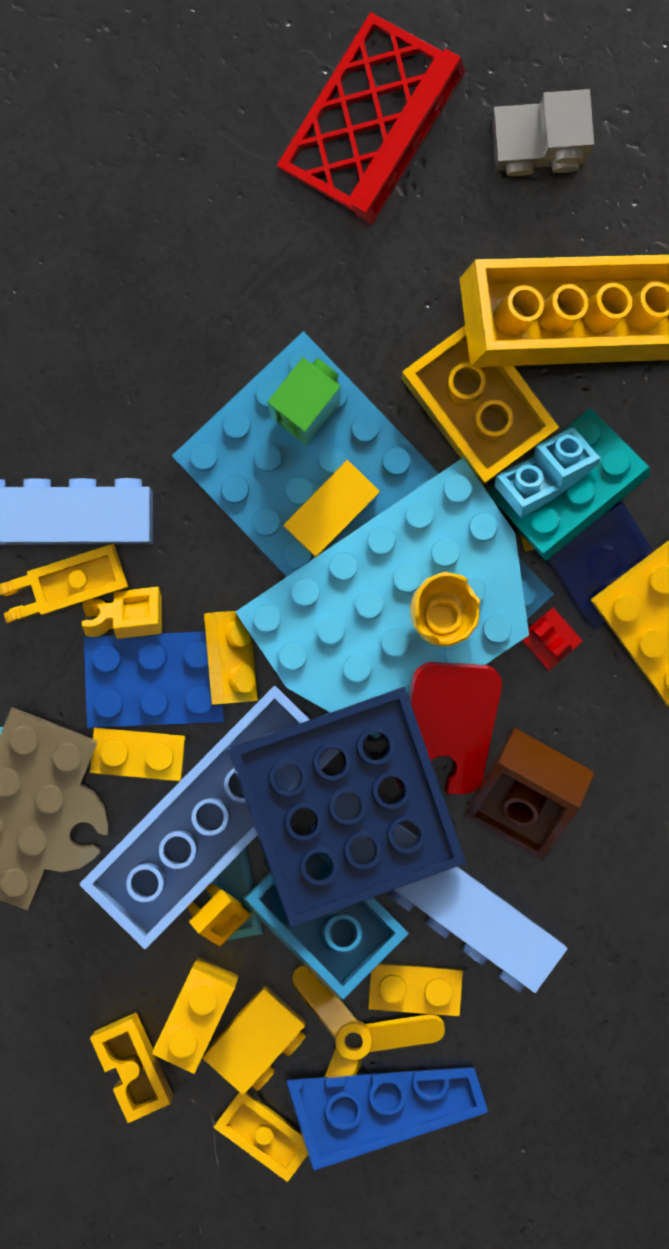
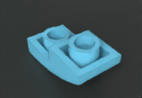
(552, 470)

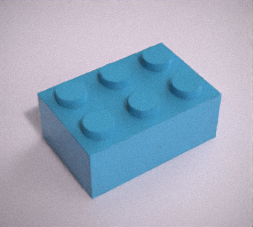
(336, 946)

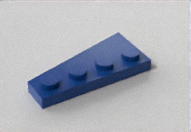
(371, 1111)

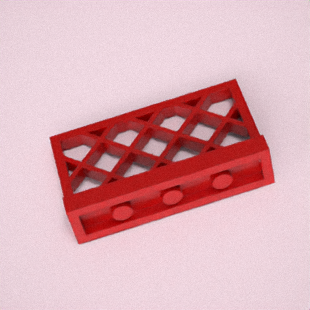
(406, 134)

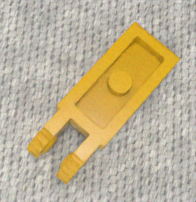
(68, 582)

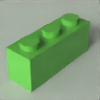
(306, 399)

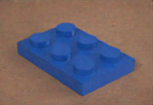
(148, 680)

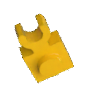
(130, 615)

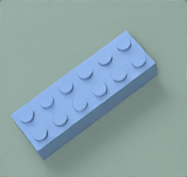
(190, 831)

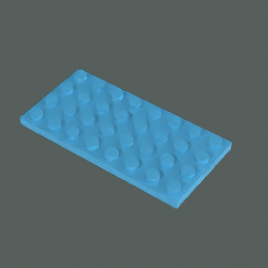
(267, 474)

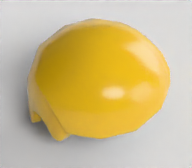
(445, 609)

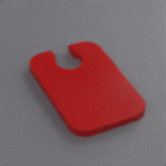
(457, 717)

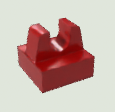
(551, 639)

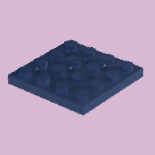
(420, 803)

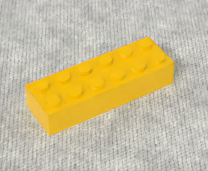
(566, 310)

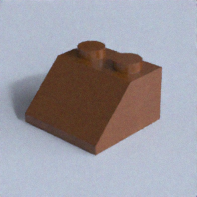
(529, 794)

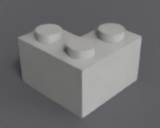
(544, 134)

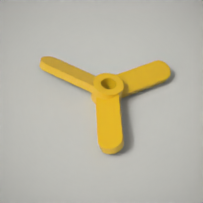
(375, 1035)

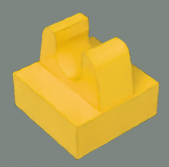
(219, 916)

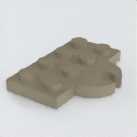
(43, 803)

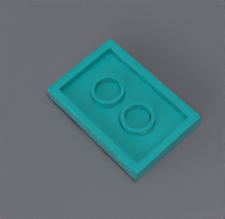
(587, 500)

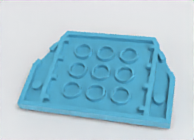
(344, 618)

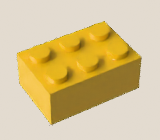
(479, 410)

